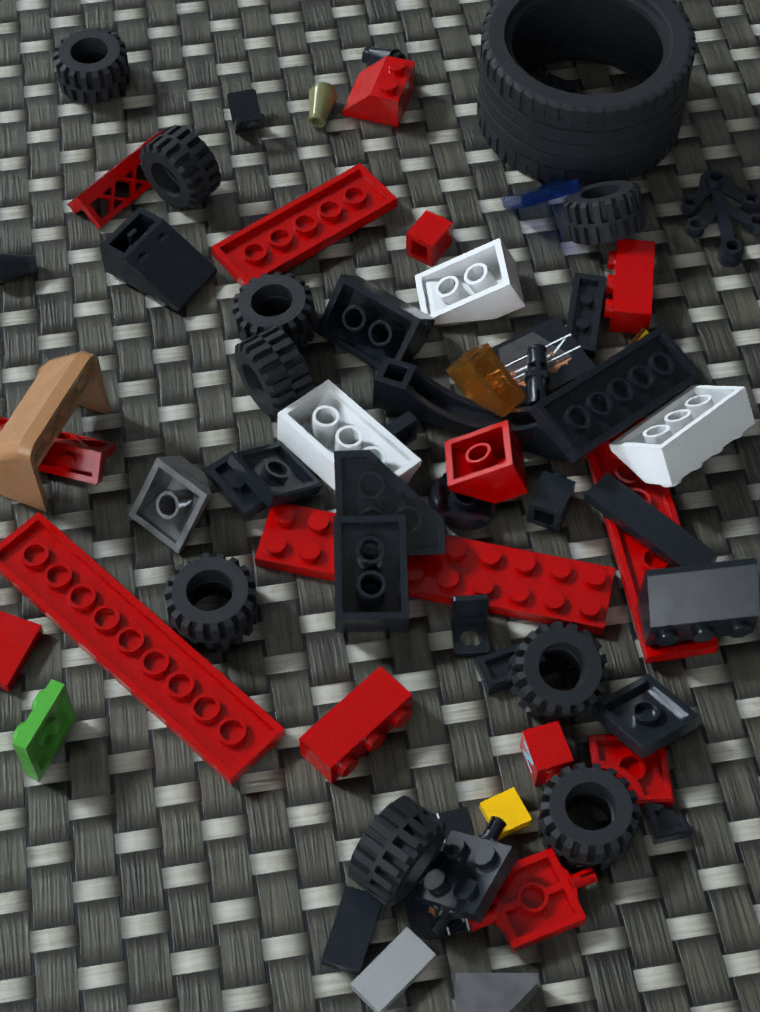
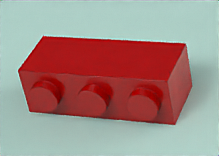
(630, 286)
(356, 725)

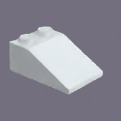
(471, 286)

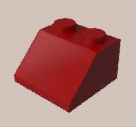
(382, 91)
(486, 464)

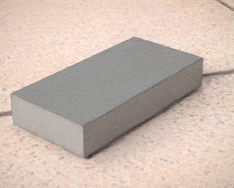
(393, 971)

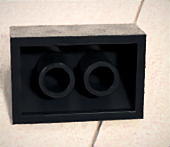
(373, 322)
(699, 602)

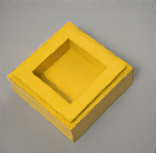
(509, 808)

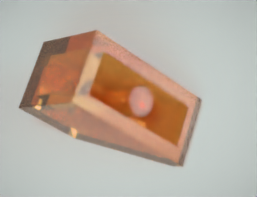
(486, 380)

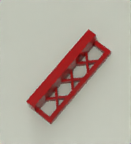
(108, 181)
(75, 456)

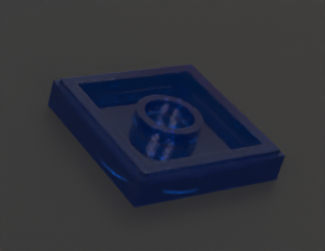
(541, 194)

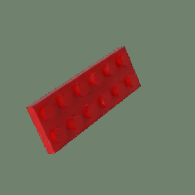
(305, 225)

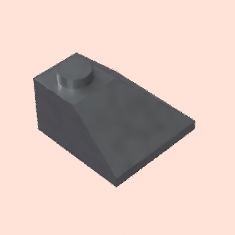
(172, 500)

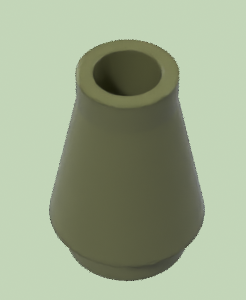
(321, 101)

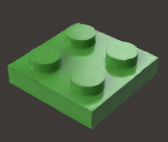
(44, 730)

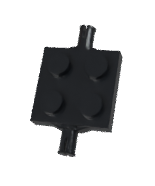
(466, 876)

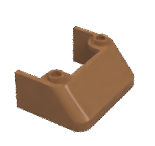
(41, 417)

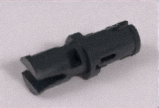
(537, 375)

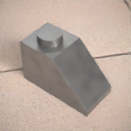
(494, 991)

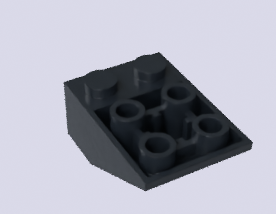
(156, 259)

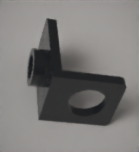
(245, 110)
(468, 614)

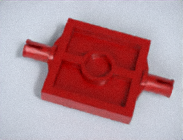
(537, 901)

